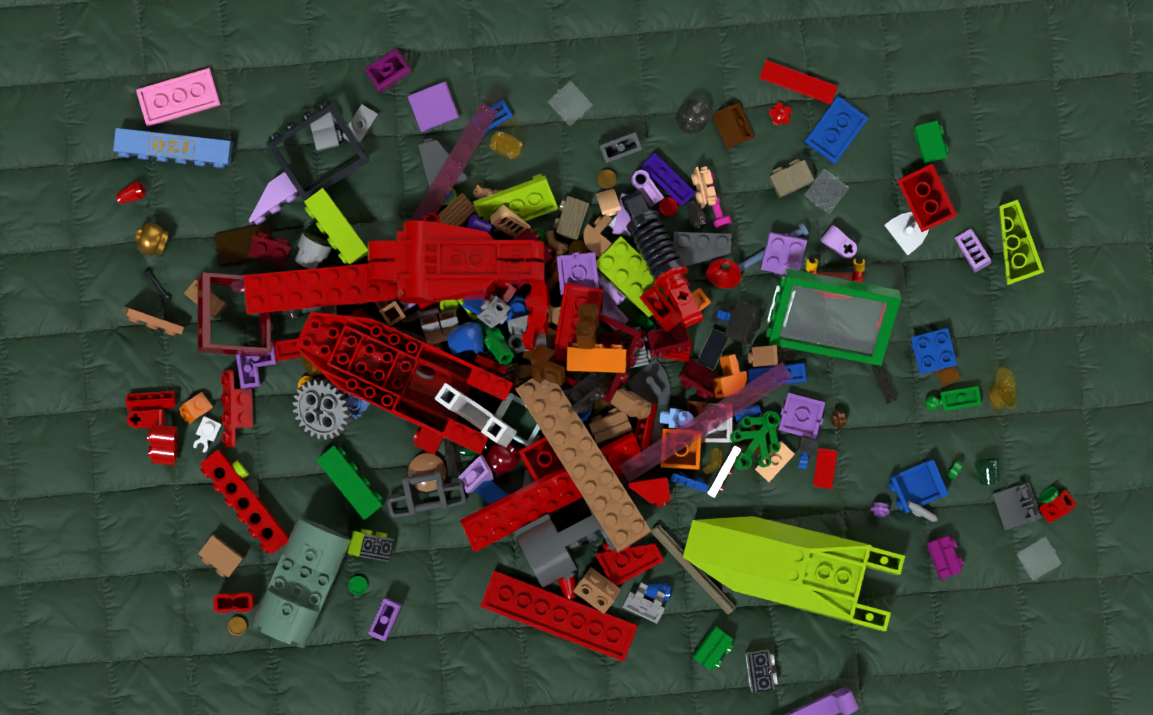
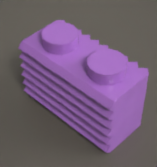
(385, 619)

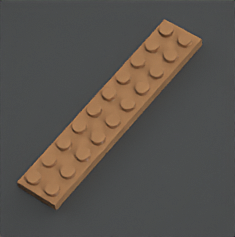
(584, 463)

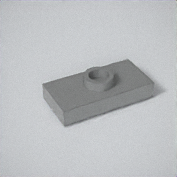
(361, 122)

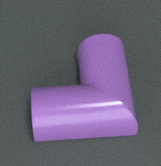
(249, 366)

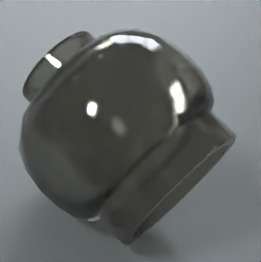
(692, 116)

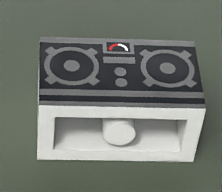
(760, 671)

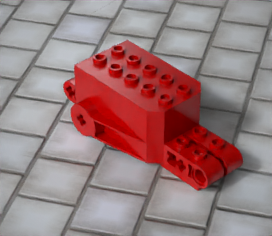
(452, 262)

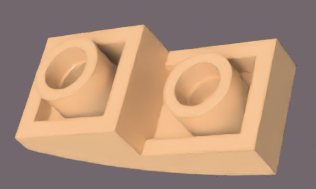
(608, 202)

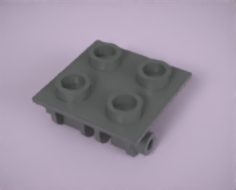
(1016, 506)

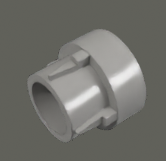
(312, 250)

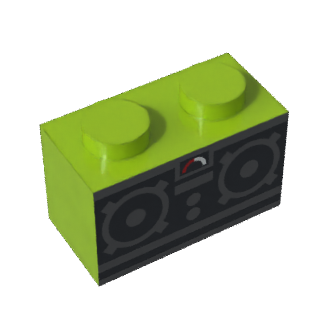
(371, 546)

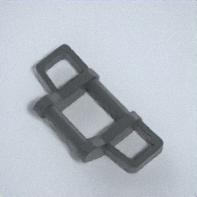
(442, 503)

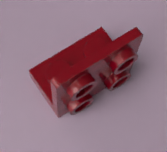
(269, 249)
(674, 339)
(697, 377)

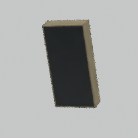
(712, 349)

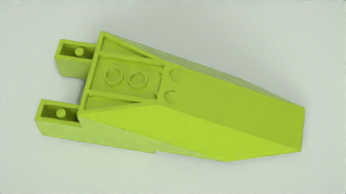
(791, 566)

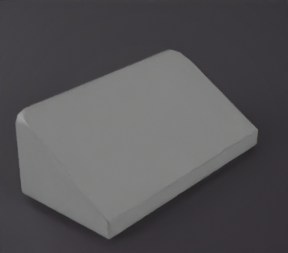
(518, 326)

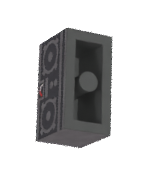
(620, 145)

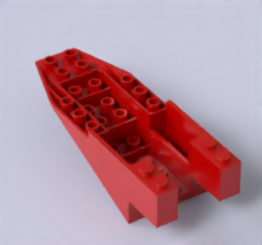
(379, 365)

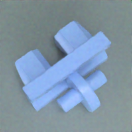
(675, 417)

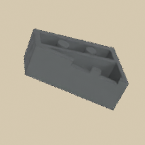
(701, 247)

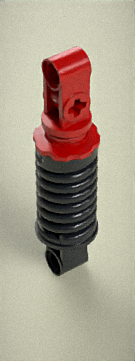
(661, 257)

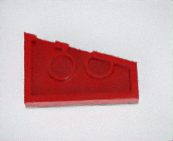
(629, 562)

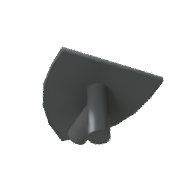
(652, 384)

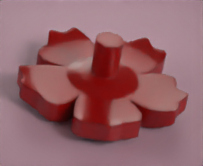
(780, 114)

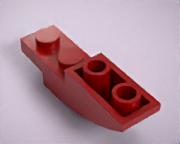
(538, 319)

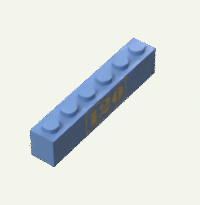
(173, 147)

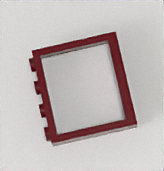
(636, 344)
(204, 345)

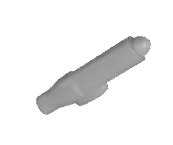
(919, 511)

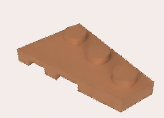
(152, 322)

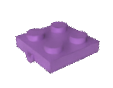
(783, 253)
(578, 270)
(801, 416)

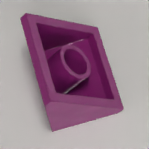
(388, 71)

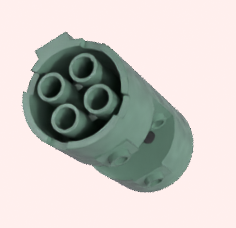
(301, 582)

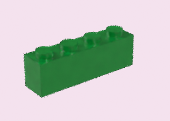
(349, 482)

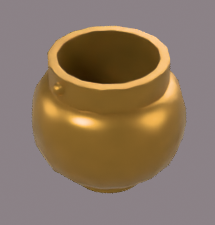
(151, 239)

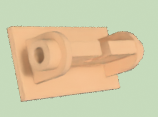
(704, 194)

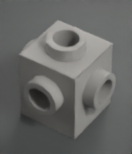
(493, 311)

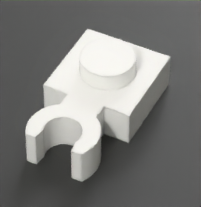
(208, 431)

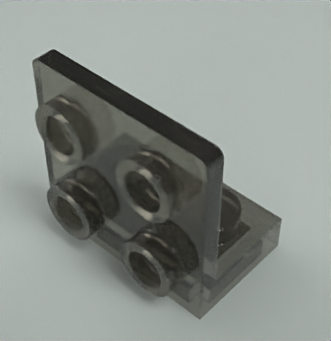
(586, 392)

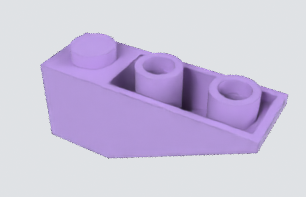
(276, 193)

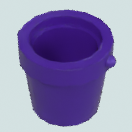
(479, 224)

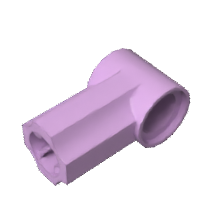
(648, 189)

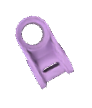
(836, 239)

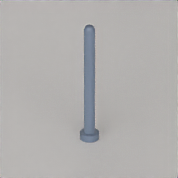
(756, 258)

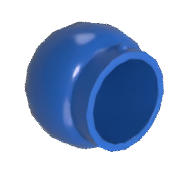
(517, 307)

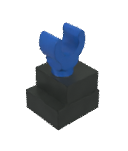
(721, 316)
(806, 447)

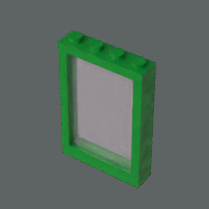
(833, 316)

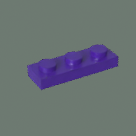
(668, 179)

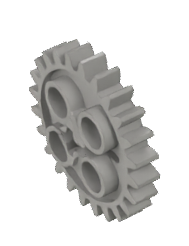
(322, 408)

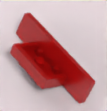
(236, 408)

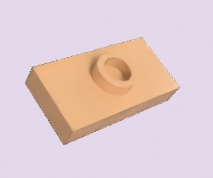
(778, 461)

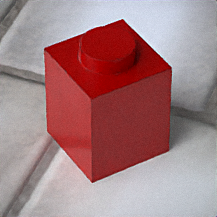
(427, 440)

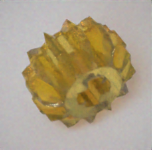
(505, 145)

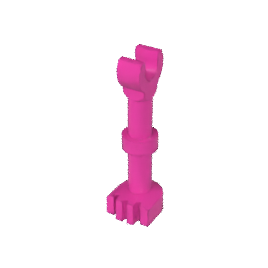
(720, 220)

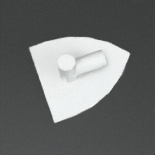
(906, 232)

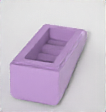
(971, 260)

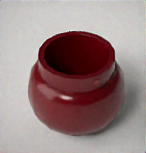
(502, 458)

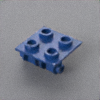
(933, 351)

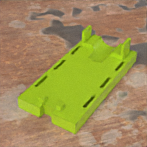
(525, 200)

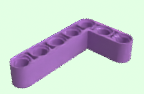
(836, 702)

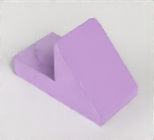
(476, 474)

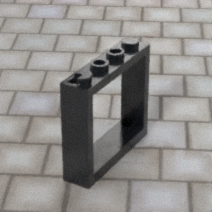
(336, 175)

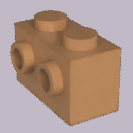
(598, 589)

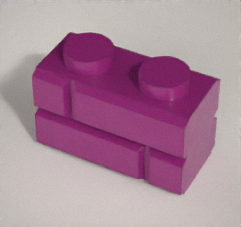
(944, 556)

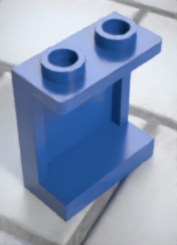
(918, 485)

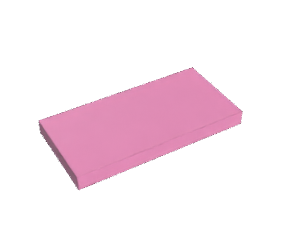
(178, 97)

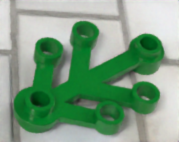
(758, 439)

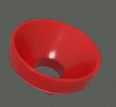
(724, 277)

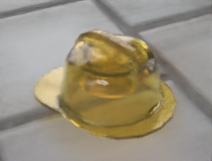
(1003, 392)

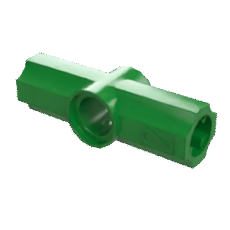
(496, 343)

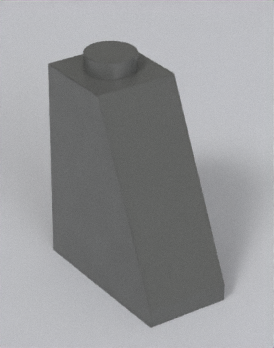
(433, 158)

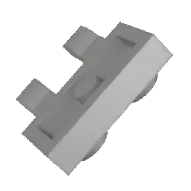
(644, 607)

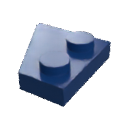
(697, 483)

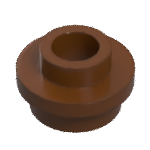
(838, 419)

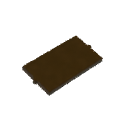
(236, 244)

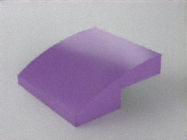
(433, 107)

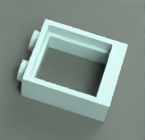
(501, 411)

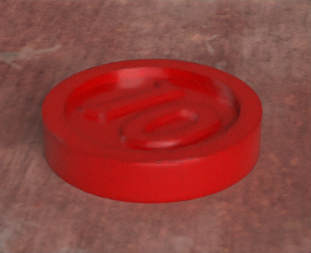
(668, 206)

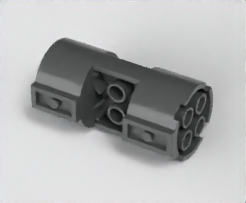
(548, 548)

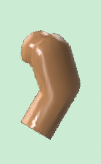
(555, 246)

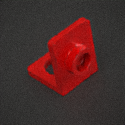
(1057, 507)

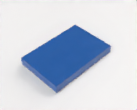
(836, 130)

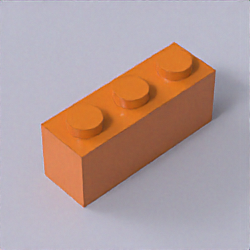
(597, 359)

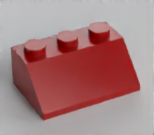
(927, 198)
(653, 490)

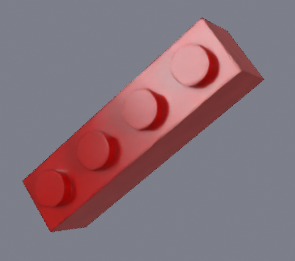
(150, 400)
(644, 429)

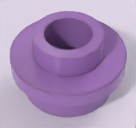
(880, 509)

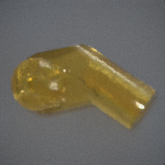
(715, 461)

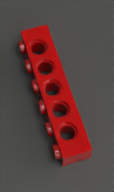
(209, 469)

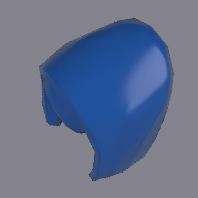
(466, 340)

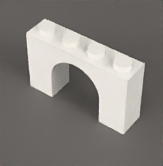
(476, 414)

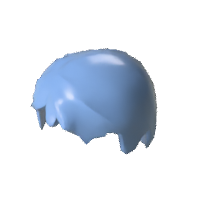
(358, 405)

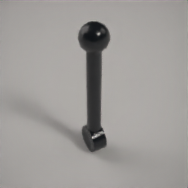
(166, 298)

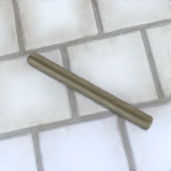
(703, 580)

